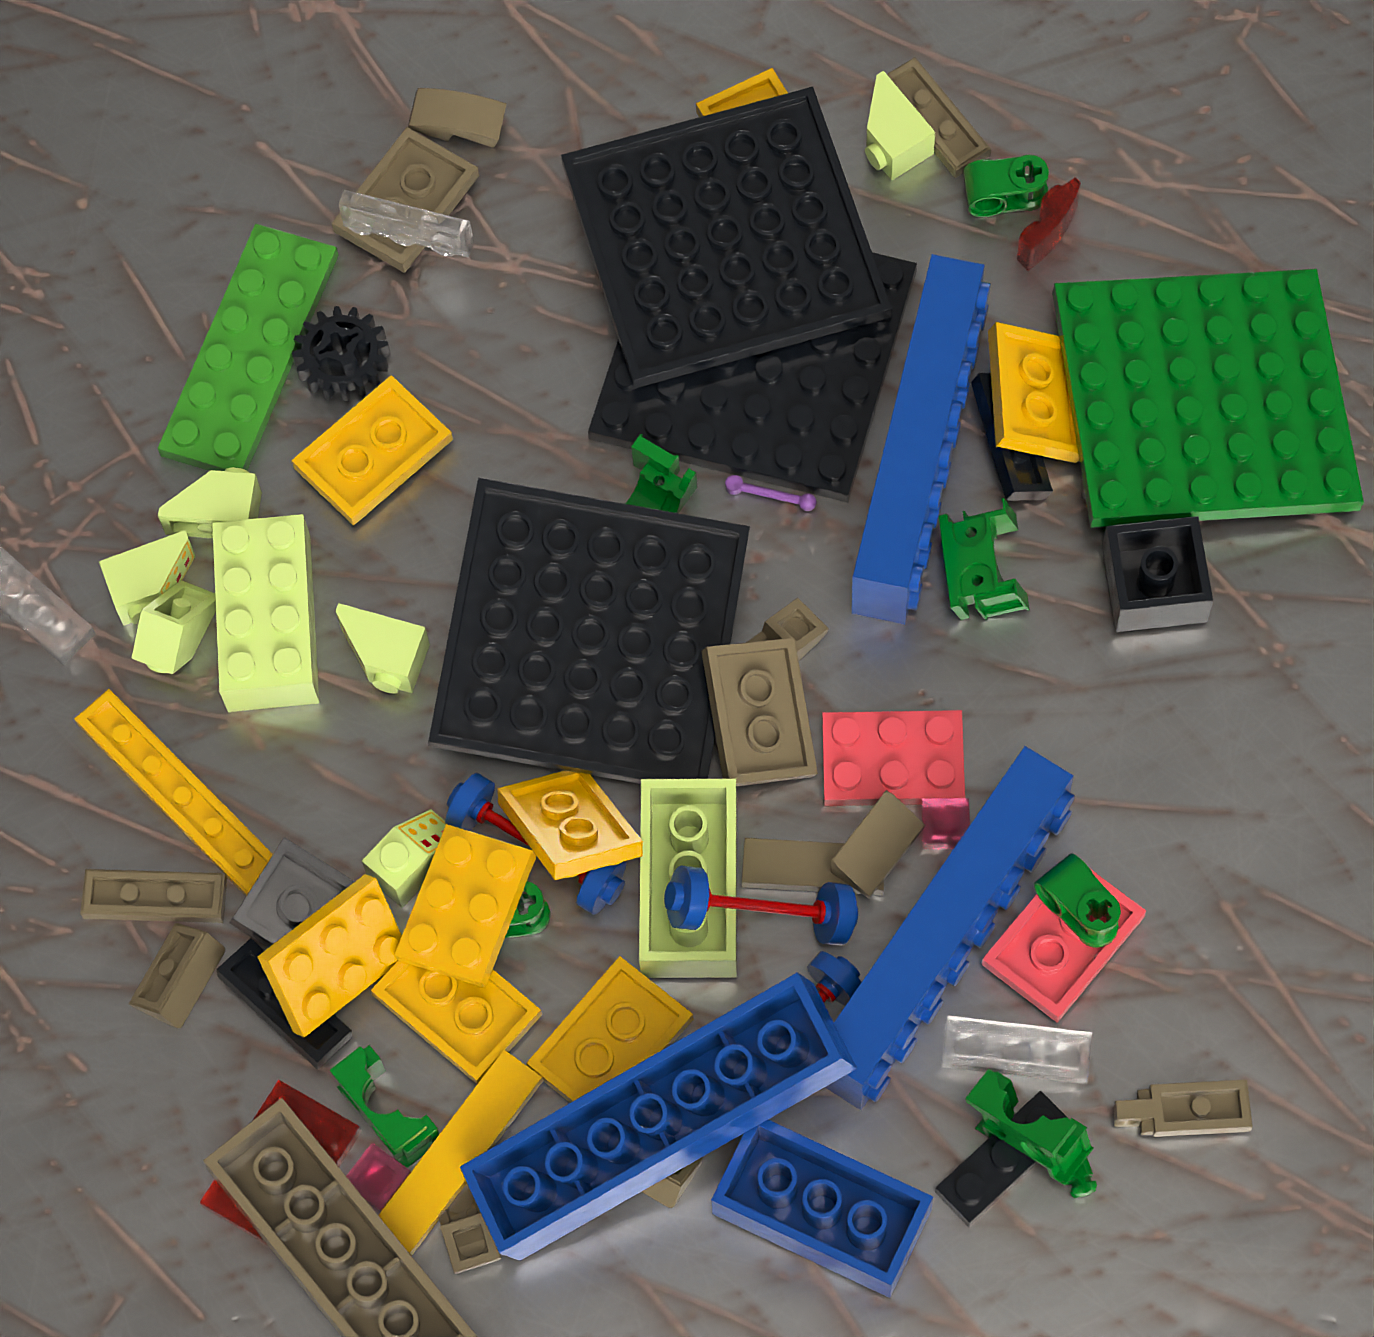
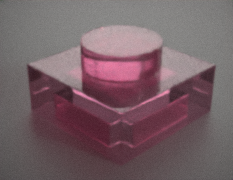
(944, 822)
(377, 1176)

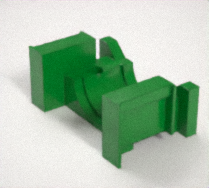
(660, 468)
(972, 561)
(404, 1136)
(1055, 1143)

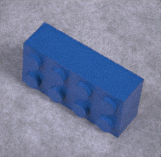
(822, 1205)

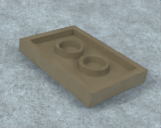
(414, 175)
(759, 711)

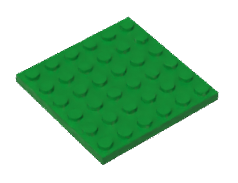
(1205, 397)

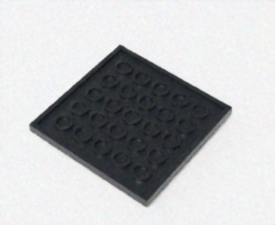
(725, 237)
(772, 417)
(586, 634)

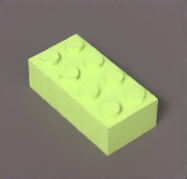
(265, 613)
(695, 827)

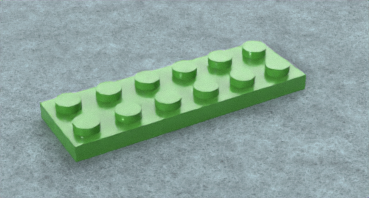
(248, 351)

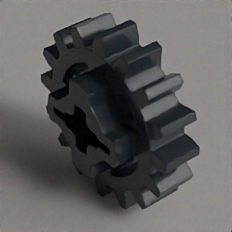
(335, 371)

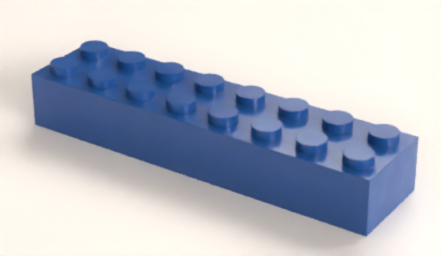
(920, 440)
(949, 921)
(657, 1117)

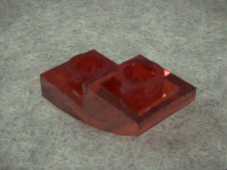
(1055, 217)

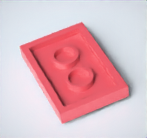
(894, 751)
(1048, 960)

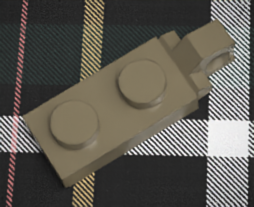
(1187, 1109)

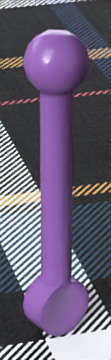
(735, 485)

